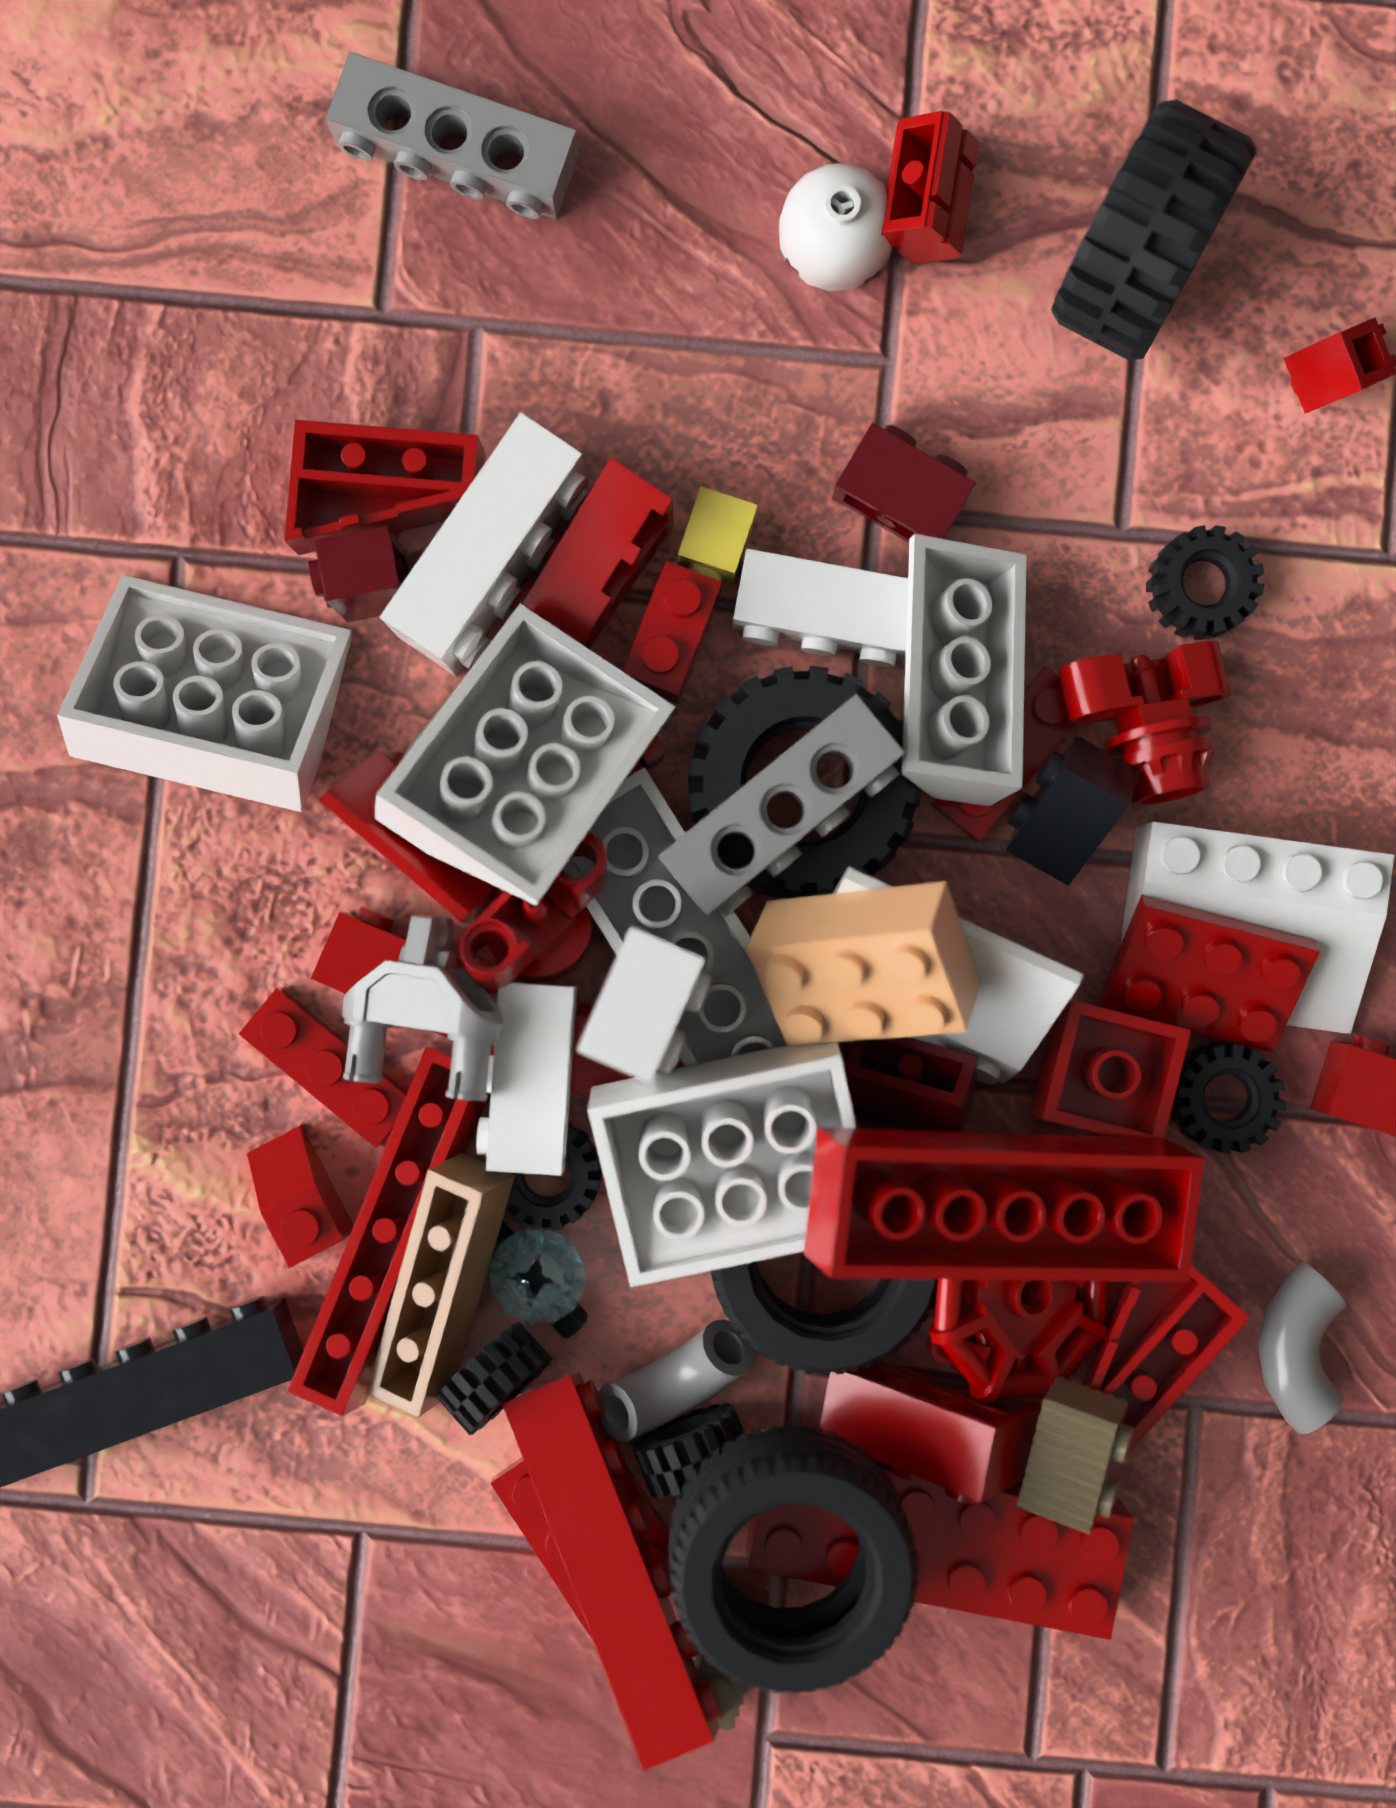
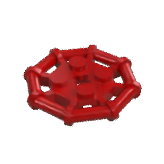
(1018, 1330)

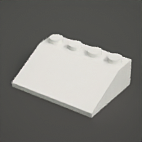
(206, 693)
(521, 758)
(1281, 885)
(1015, 1002)
(716, 1157)

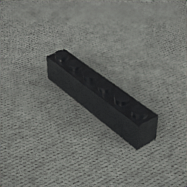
(146, 1387)

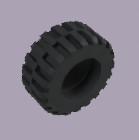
(1152, 228)
(784, 704)

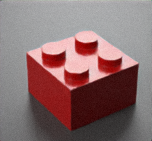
(1110, 1072)

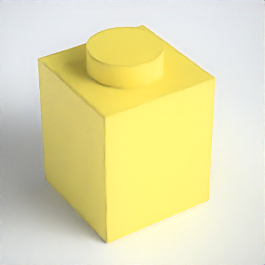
(717, 535)

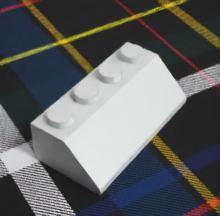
(964, 670)

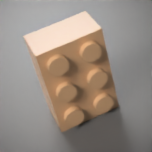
(866, 964)

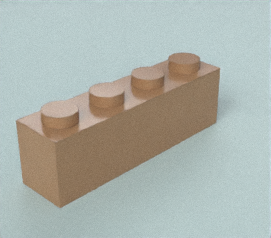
(439, 1283)

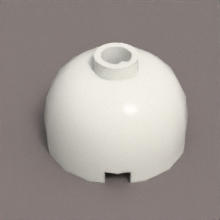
(835, 227)

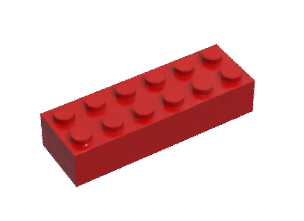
(1001, 1206)
(969, 1556)

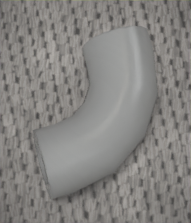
(1291, 1349)
(675, 1382)

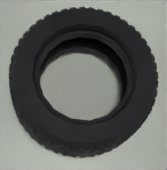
(823, 1341)
(792, 1645)

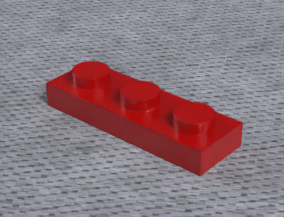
(1043, 729)
(316, 1061)

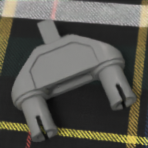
(426, 994)

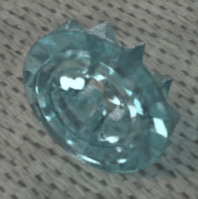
(558, 1260)

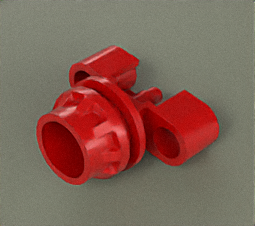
(1152, 714)
(541, 939)

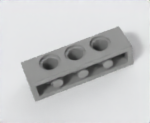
(375, 92)
(848, 734)

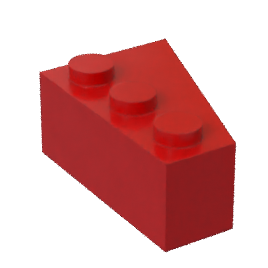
(373, 478)
(600, 554)
(1161, 1344)
(930, 1430)

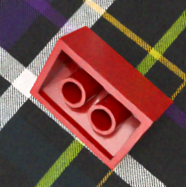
(354, 803)

